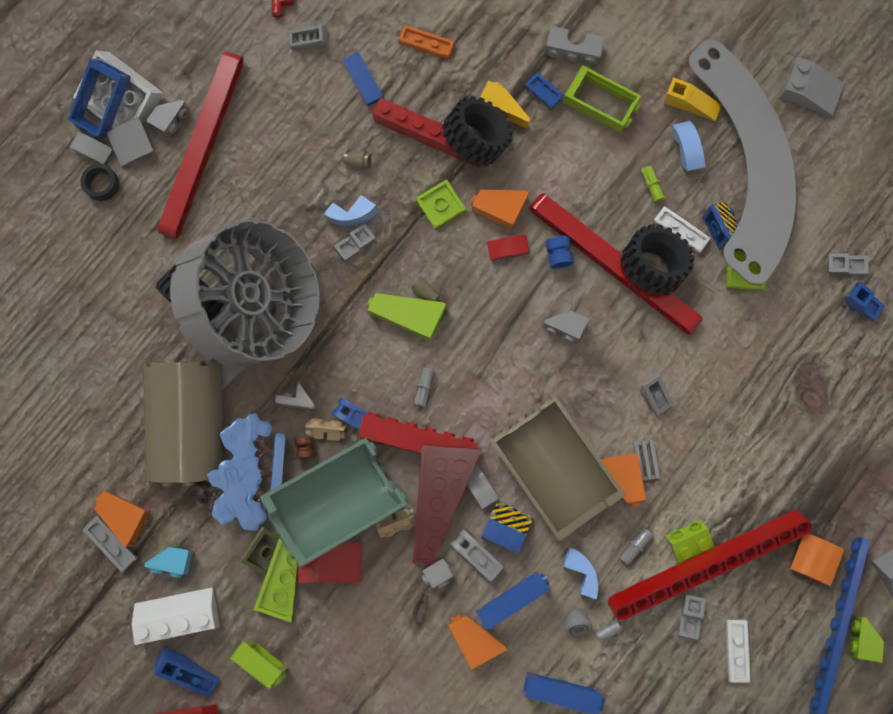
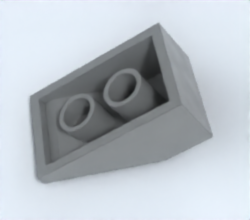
(812, 87)

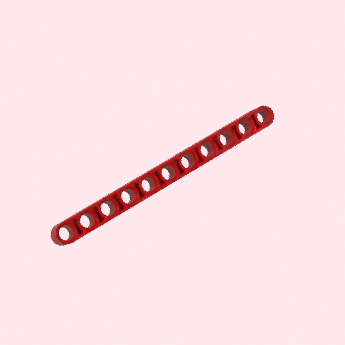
(200, 145)
(609, 259)
(709, 565)

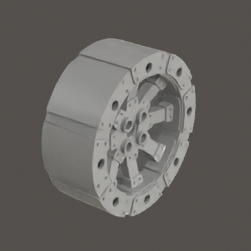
(291, 277)

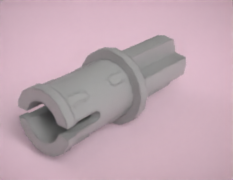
(424, 387)
(636, 546)

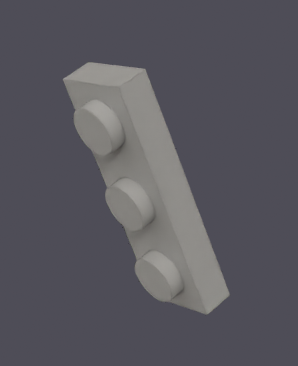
(109, 544)

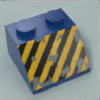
(720, 223)
(507, 527)

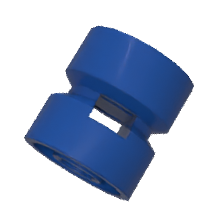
(559, 252)

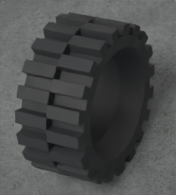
(484, 119)
(665, 245)

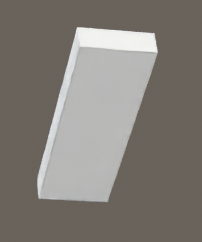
(694, 236)
(737, 651)

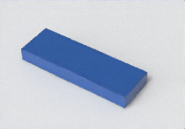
(362, 78)

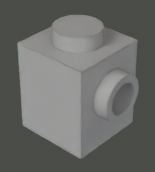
(437, 574)

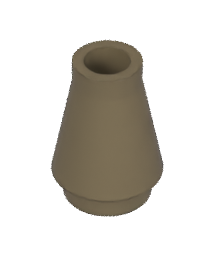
(358, 159)
(424, 289)

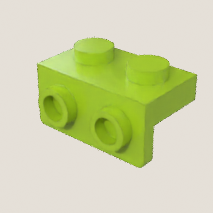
(690, 541)

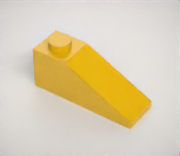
(501, 98)

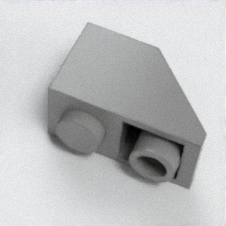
(167, 117)
(568, 325)

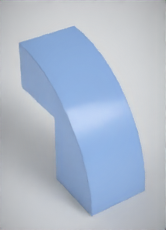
(690, 145)
(359, 213)
(578, 562)

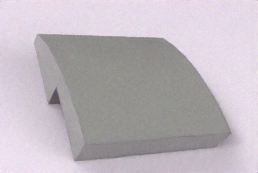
(130, 141)

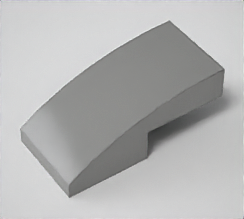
(90, 148)
(354, 243)
(848, 265)
(481, 488)
(691, 617)

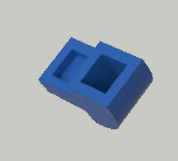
(863, 300)

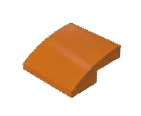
(817, 559)

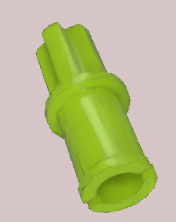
(653, 184)

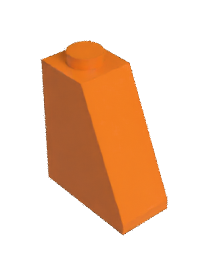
(500, 205)
(628, 475)
(121, 516)
(474, 641)

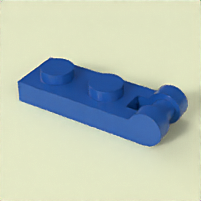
(355, 415)

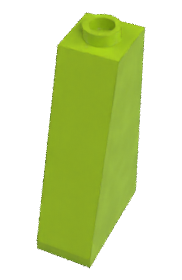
(410, 314)

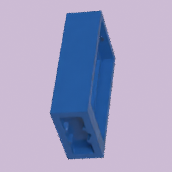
(84, 94)
(513, 600)
(563, 693)

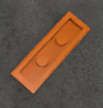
(426, 42)

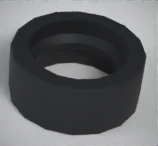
(93, 170)

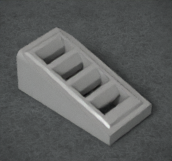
(319, 33)

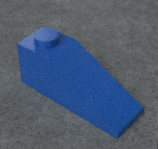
(184, 672)

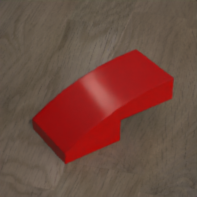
(508, 246)

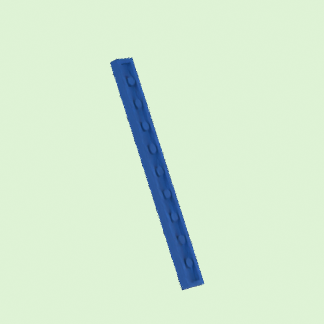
(839, 626)

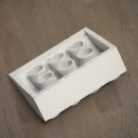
(139, 97)

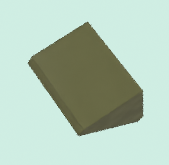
(261, 550)

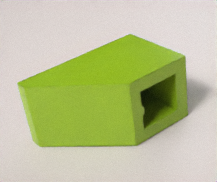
(865, 642)

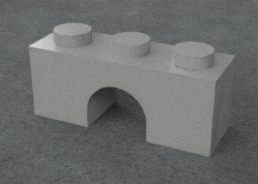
(586, 52)

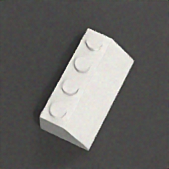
(174, 616)

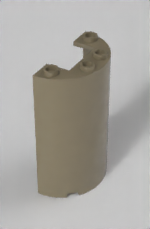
(182, 421)
(557, 467)

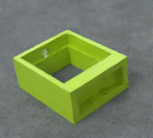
(260, 663)

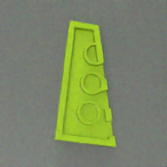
(279, 585)

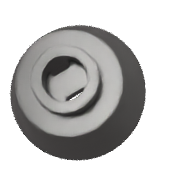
(577, 623)

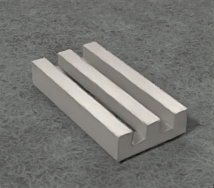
(653, 458)

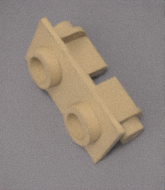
(334, 429)
(404, 521)

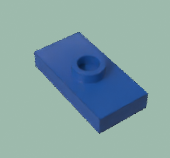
(544, 91)

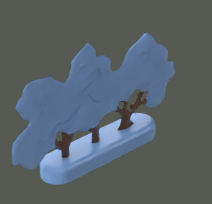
(242, 476)

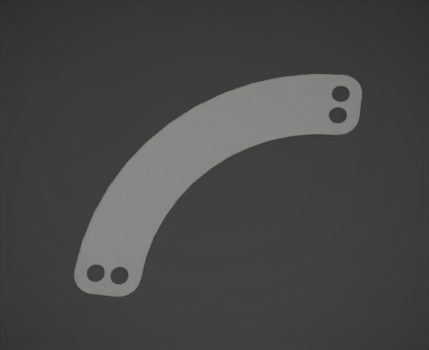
(770, 168)

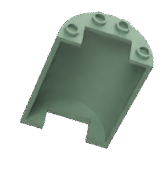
(332, 502)

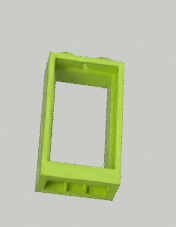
(609, 86)

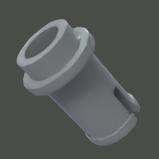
(608, 631)

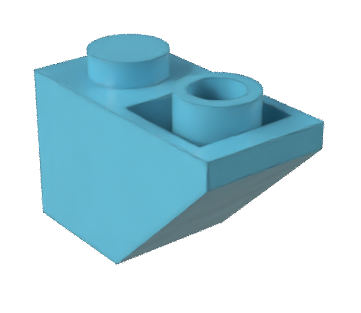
(172, 560)

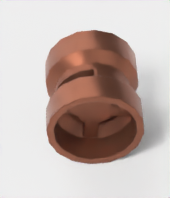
(307, 450)

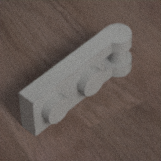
(477, 556)

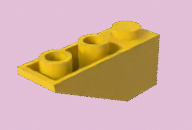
(691, 99)

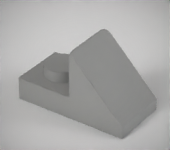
(656, 394)
(301, 401)

